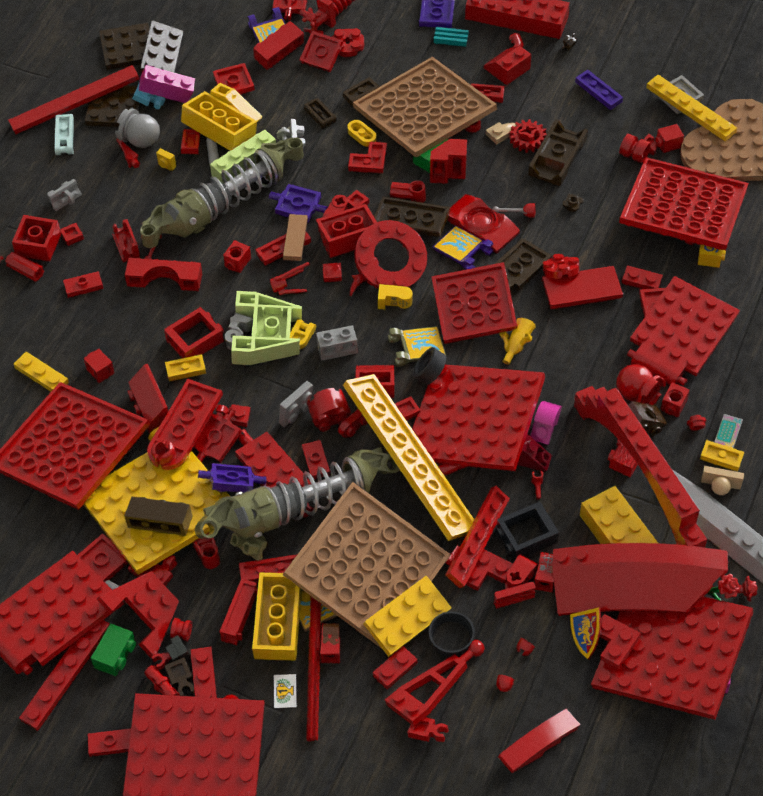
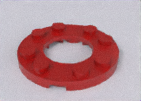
(400, 232)

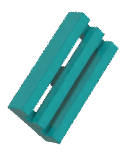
(451, 36)

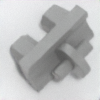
(291, 132)
(65, 194)

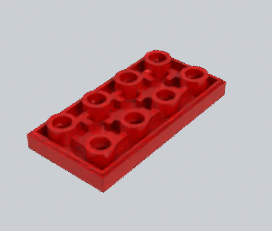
(583, 288)

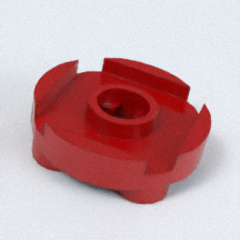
(354, 37)
(561, 266)

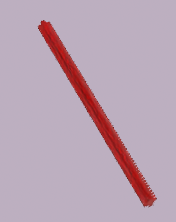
(314, 662)

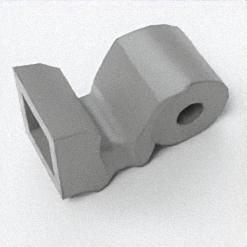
(238, 324)

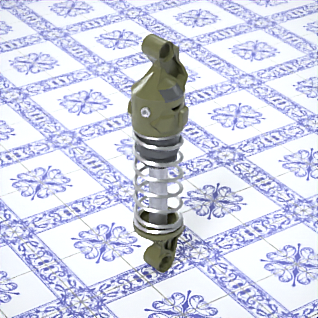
(198, 207)
(268, 508)

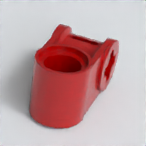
(338, 204)
(207, 547)
(520, 572)

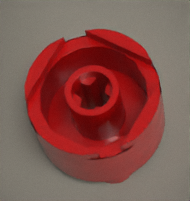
(328, 408)

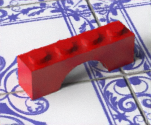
(143, 271)

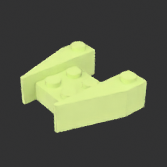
(269, 331)

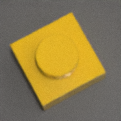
(166, 159)

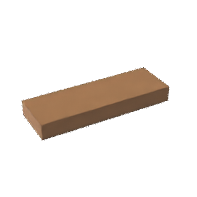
(295, 237)

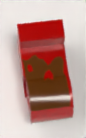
(330, 643)

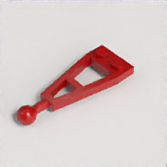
(411, 708)

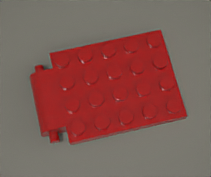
(681, 331)
(51, 613)

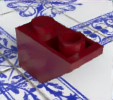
(534, 455)

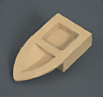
(499, 132)

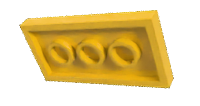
(406, 615)

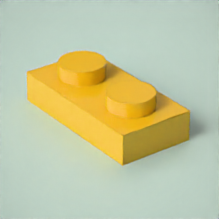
(185, 367)
(722, 455)

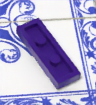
(599, 89)

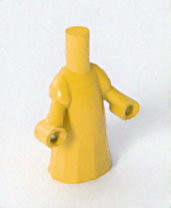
(518, 338)

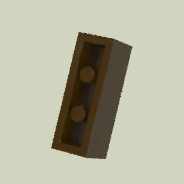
(158, 516)

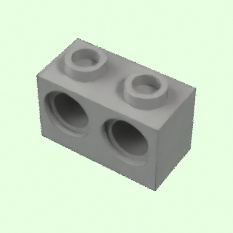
(337, 342)

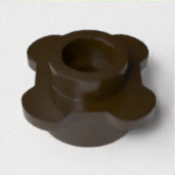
(569, 42)
(572, 202)

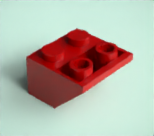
(383, 373)

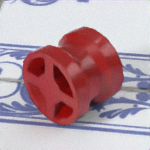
(181, 628)

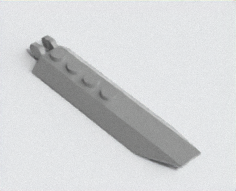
(727, 530)

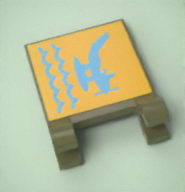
(415, 343)

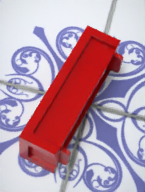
(238, 612)

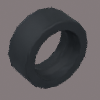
(429, 366)

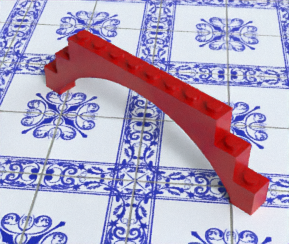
(615, 414)

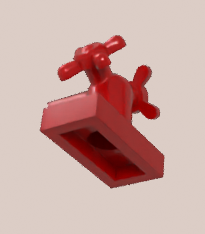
(324, 15)

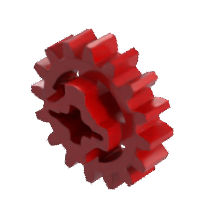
(527, 135)

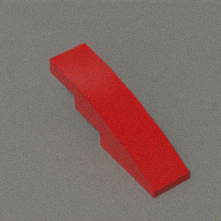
(538, 741)

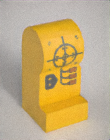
(394, 296)

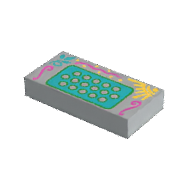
(728, 431)

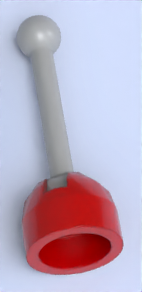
(528, 210)

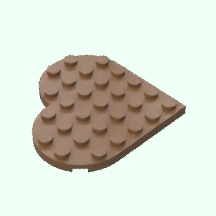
(738, 156)

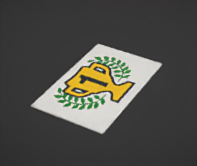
(285, 691)

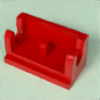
(125, 241)

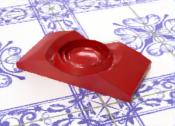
(481, 221)

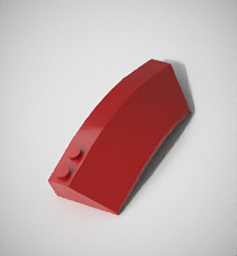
(634, 576)

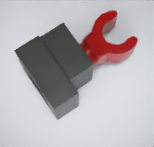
(174, 652)

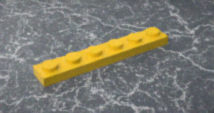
(691, 108)

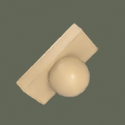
(721, 479)

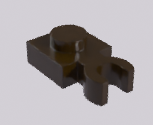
(180, 674)

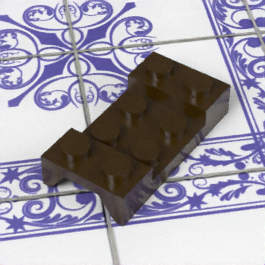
(557, 153)

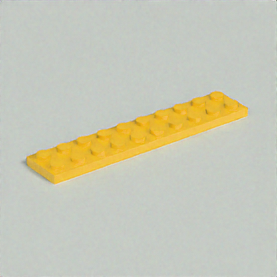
(410, 456)

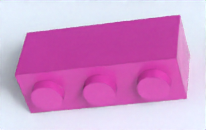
(166, 84)

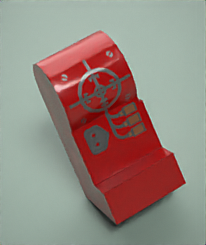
(545, 573)

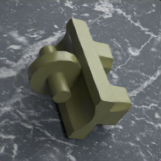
(251, 546)

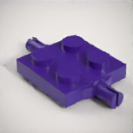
(297, 201)
(231, 478)

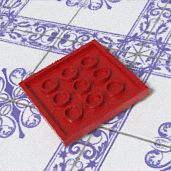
(474, 303)

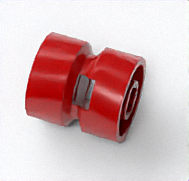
(632, 147)

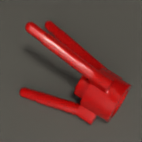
(279, 283)

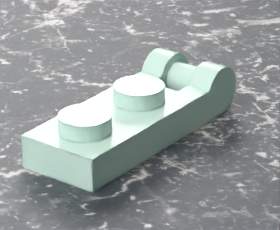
(64, 134)

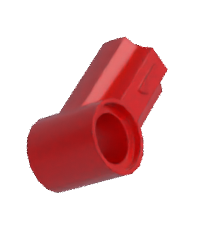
(413, 191)

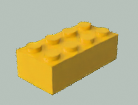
(218, 121)
(613, 519)
(276, 618)

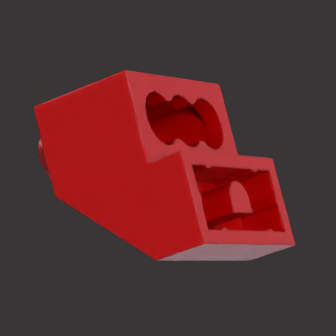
(448, 161)

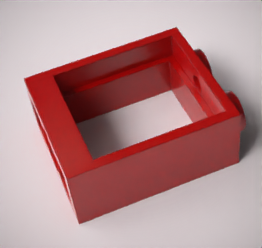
(202, 345)

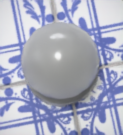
(137, 128)

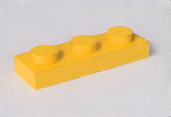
(39, 371)

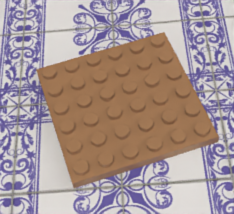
(424, 106)
(363, 559)

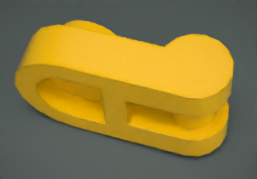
(303, 336)

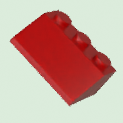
(343, 229)
(147, 398)

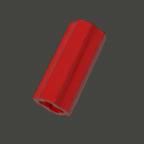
(24, 266)

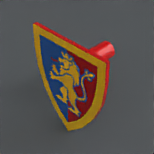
(586, 630)

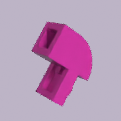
(545, 420)

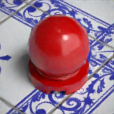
(639, 385)

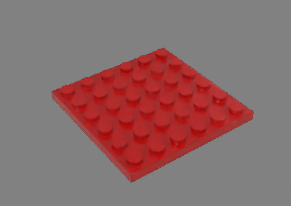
(684, 203)
(478, 415)
(70, 444)
(680, 656)
(194, 746)

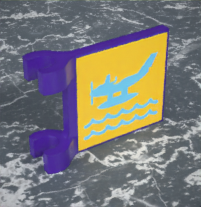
(264, 29)
(461, 246)

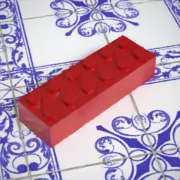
(530, 16)

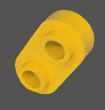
(361, 132)

